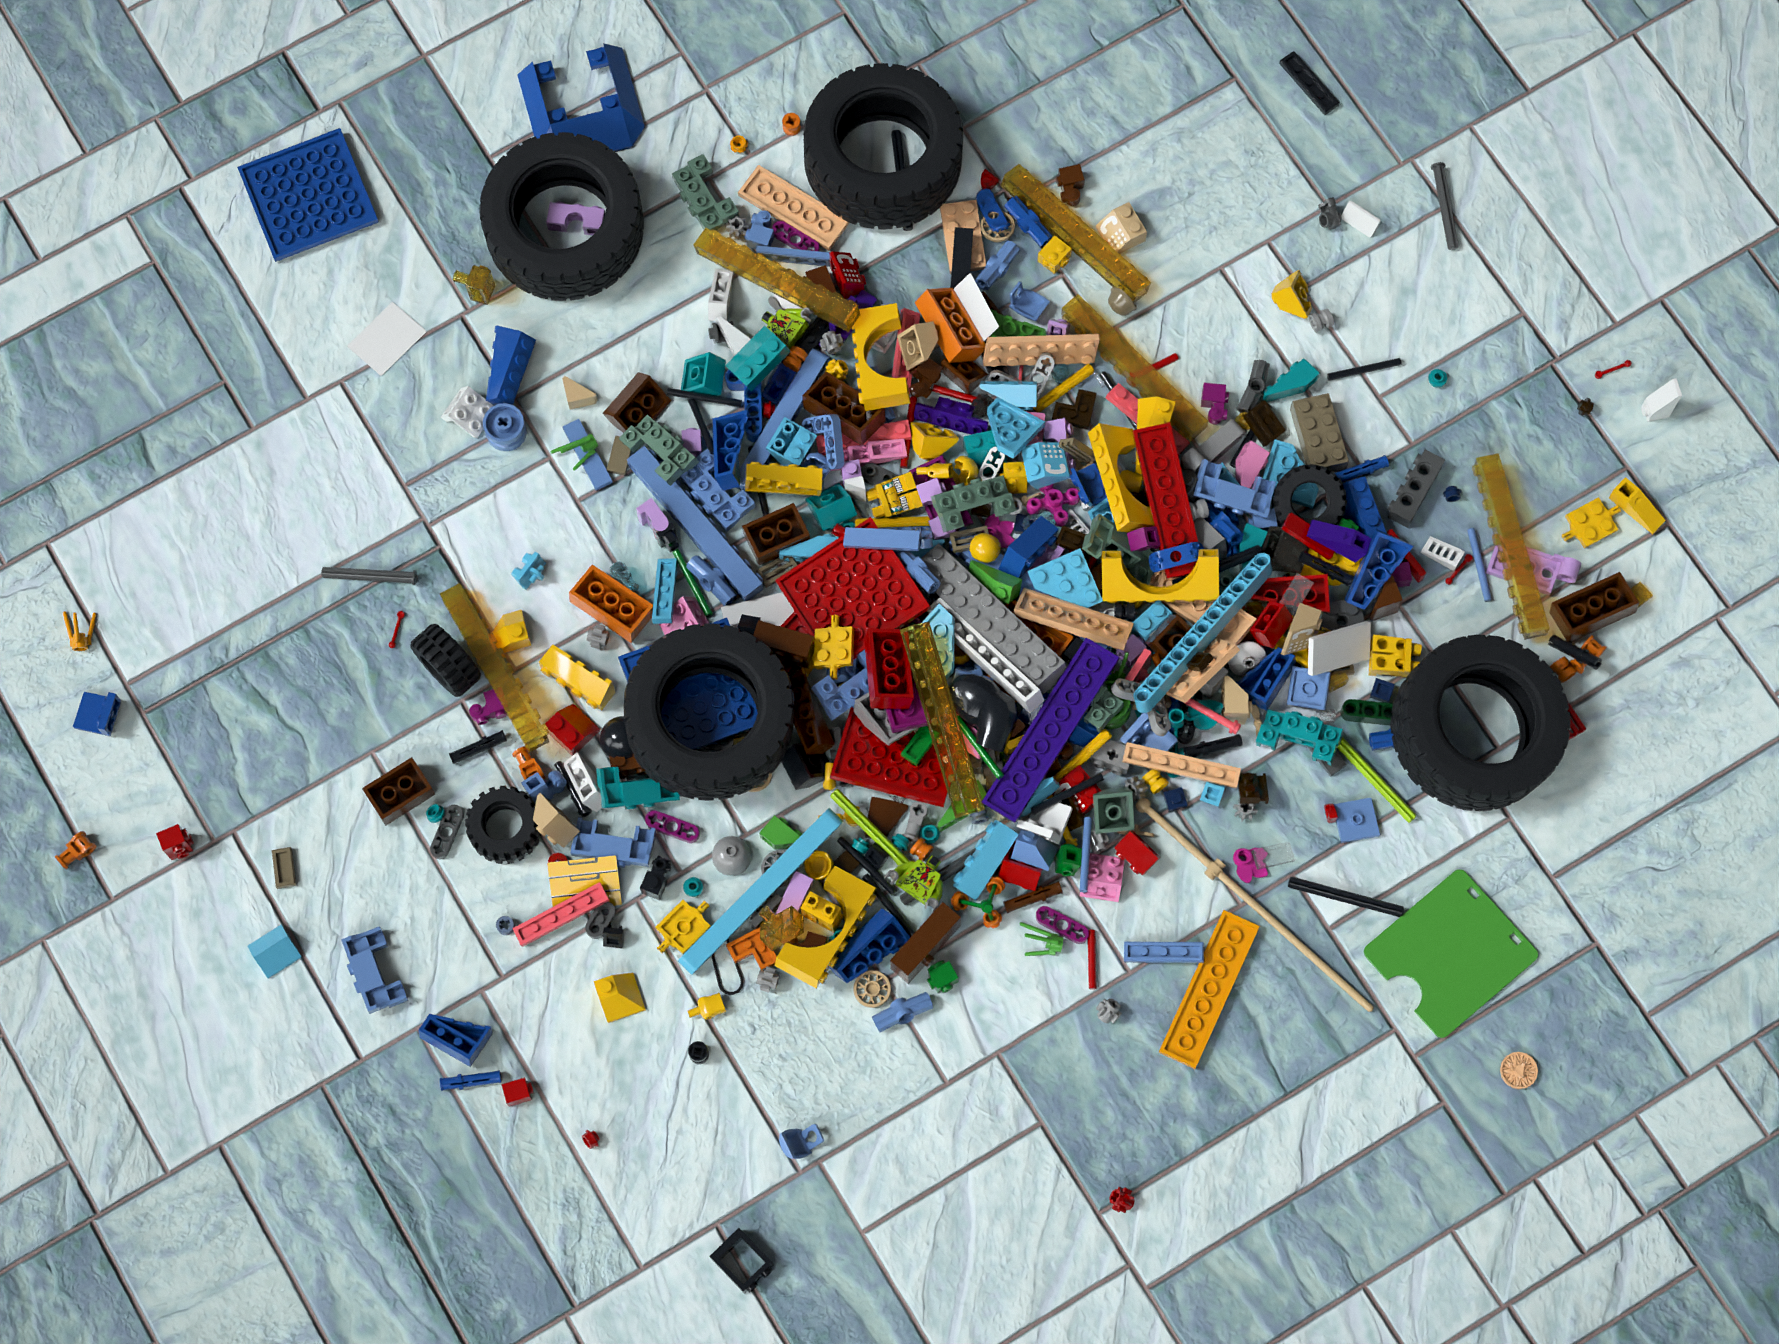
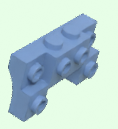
(1233, 496)
(716, 502)
(840, 699)
(627, 850)
(364, 967)

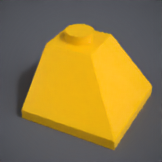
(619, 996)

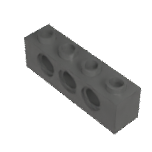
(1432, 465)

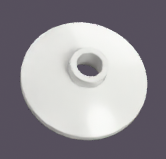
(1248, 651)

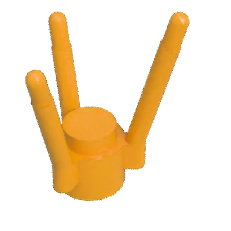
(78, 640)

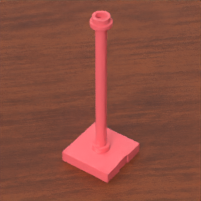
(1140, 673)

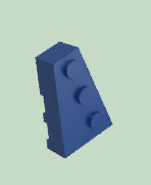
(455, 1038)

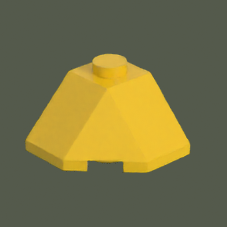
(1291, 295)
(931, 441)
(511, 632)

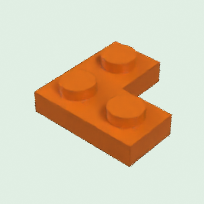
(751, 944)

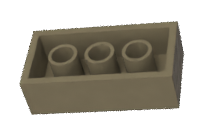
(1319, 432)

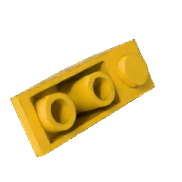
(1637, 505)

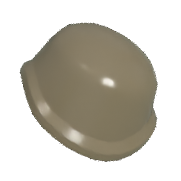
(1121, 302)

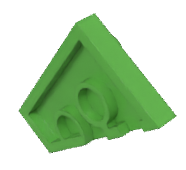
(1012, 327)

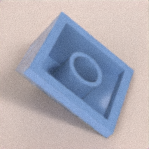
(1034, 850)

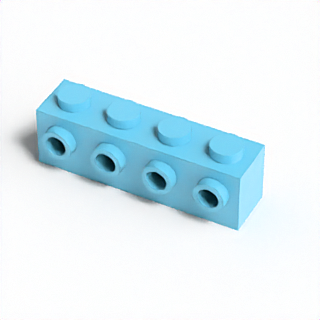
(985, 859)

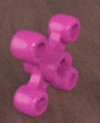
(1053, 502)

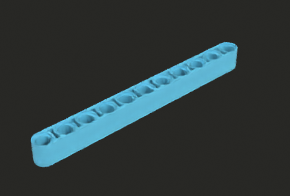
(1210, 623)
(760, 891)

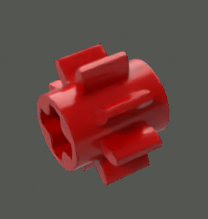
(1122, 1199)

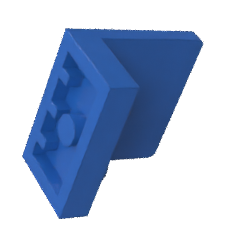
(1090, 485)
(97, 713)

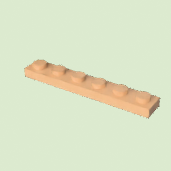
(1181, 765)

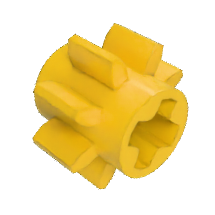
(837, 368)

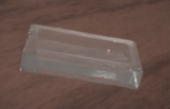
(1296, 593)
(1273, 855)

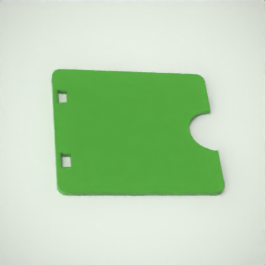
(1453, 951)

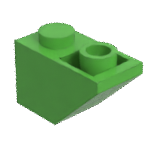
(779, 834)

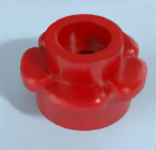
(768, 410)
(590, 1139)

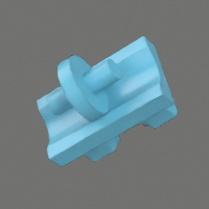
(531, 571)

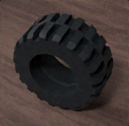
(1310, 474)
(445, 660)
(488, 805)

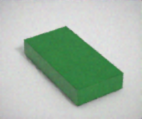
(918, 746)

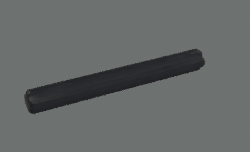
(1232, 560)

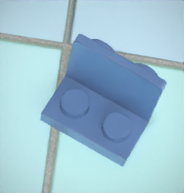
(1142, 734)

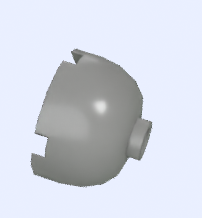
(731, 856)

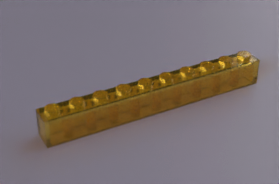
(1075, 233)
(777, 279)
(1133, 366)
(1511, 546)
(495, 668)
(942, 719)

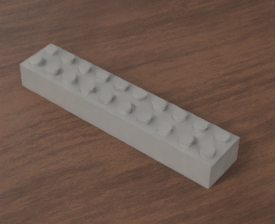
(994, 620)

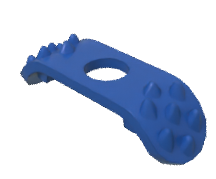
(988, 204)
(1161, 559)

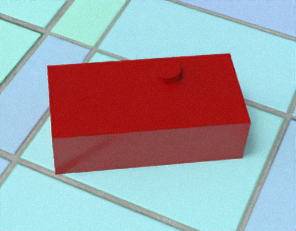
(888, 670)

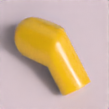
(828, 784)

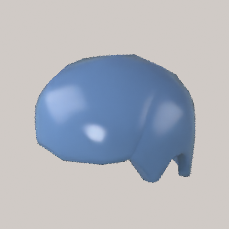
(817, 460)

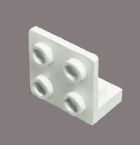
(467, 411)
(1048, 823)

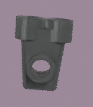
(1329, 216)

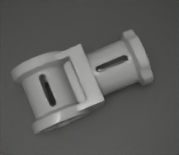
(915, 822)

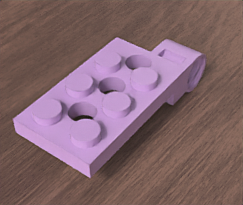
(1561, 568)

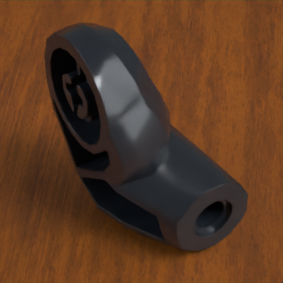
(985, 707)

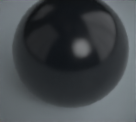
(614, 739)

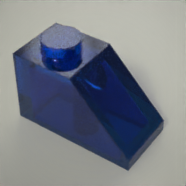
(778, 383)

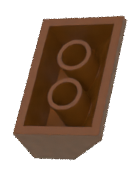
(635, 401)

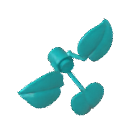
(1200, 721)

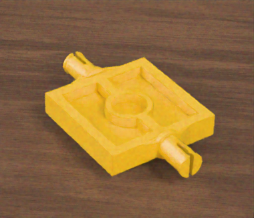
(1591, 523)
(834, 647)
(682, 927)

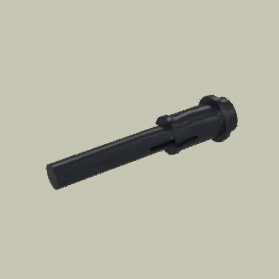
(583, 810)

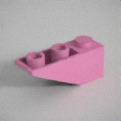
(1249, 463)

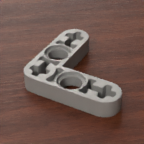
(1039, 363)
(1160, 722)

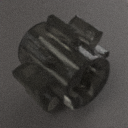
(981, 404)

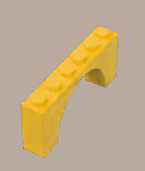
(877, 389)
(1107, 444)
(1198, 585)
(813, 963)

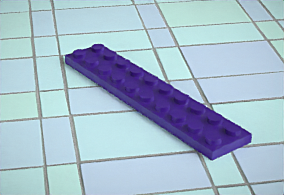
(1050, 730)

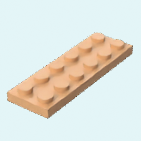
(793, 207)
(1027, 349)
(1192, 611)
(1073, 619)

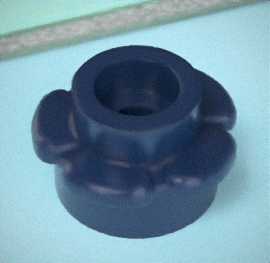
(1452, 494)

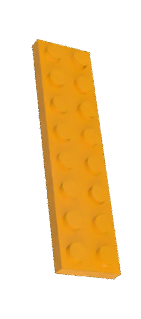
(1209, 989)

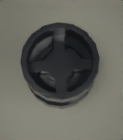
(1129, 611)
(696, 1055)

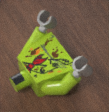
(788, 324)
(919, 880)

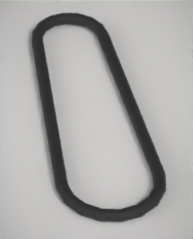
(718, 979)

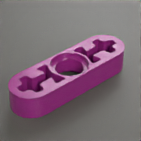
(791, 231)
(687, 826)
(1077, 926)

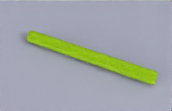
(1371, 775)
(869, 827)

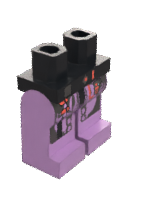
(663, 530)

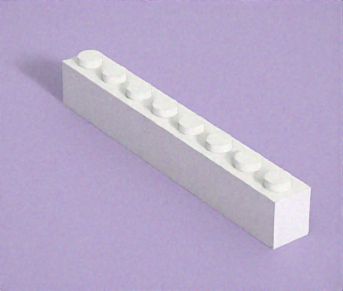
(993, 662)

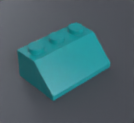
(758, 358)

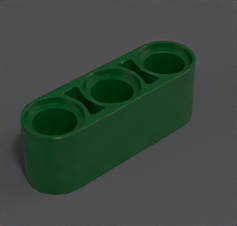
(1359, 711)

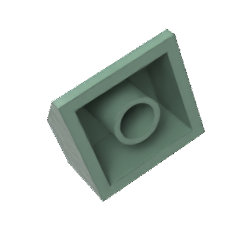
(1113, 810)

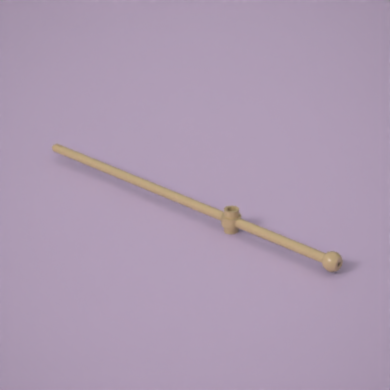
(1215, 869)

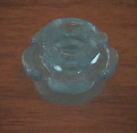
(1060, 378)

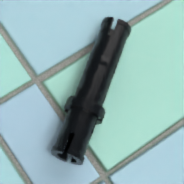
(1343, 576)
(1579, 654)
(497, 737)
(1204, 749)

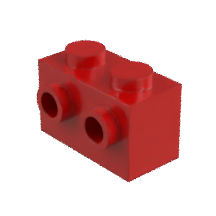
(1271, 624)
(175, 842)
(1137, 853)

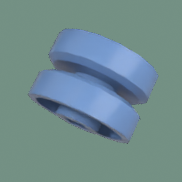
(504, 427)

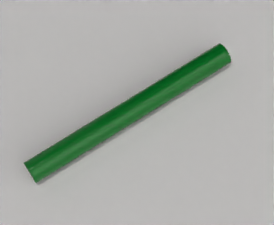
(692, 582)
(980, 749)

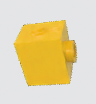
(1055, 255)
(1015, 477)

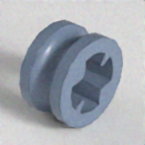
(979, 817)
(506, 919)

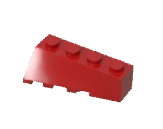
(1275, 588)

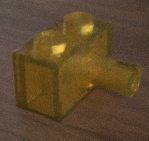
(478, 283)
(780, 927)

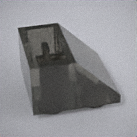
(1283, 550)

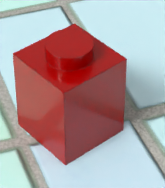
(517, 1091)

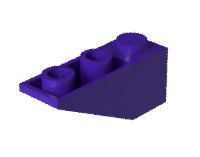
(1340, 539)

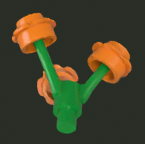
(991, 917)

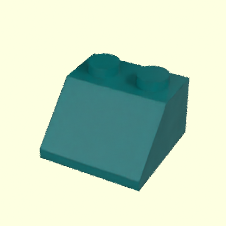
(704, 374)
(977, 447)
(831, 507)

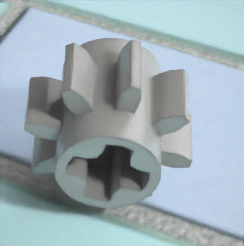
(737, 222)
(831, 342)
(597, 636)
(1137, 787)
(1244, 815)
(1098, 842)
(767, 979)
(1108, 1010)

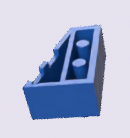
(1028, 547)
(1267, 678)

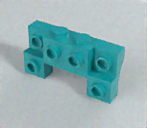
(1302, 731)
(630, 792)

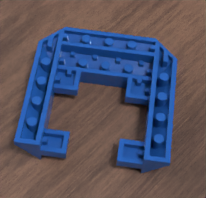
(615, 126)

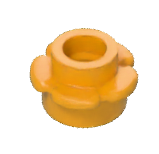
(738, 140)

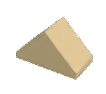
(577, 394)

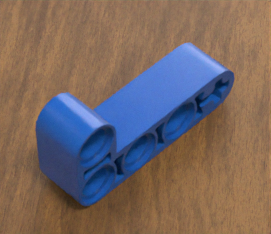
(750, 404)

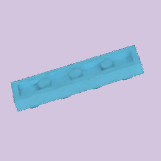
(664, 591)

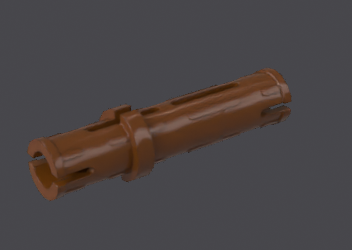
(1041, 893)

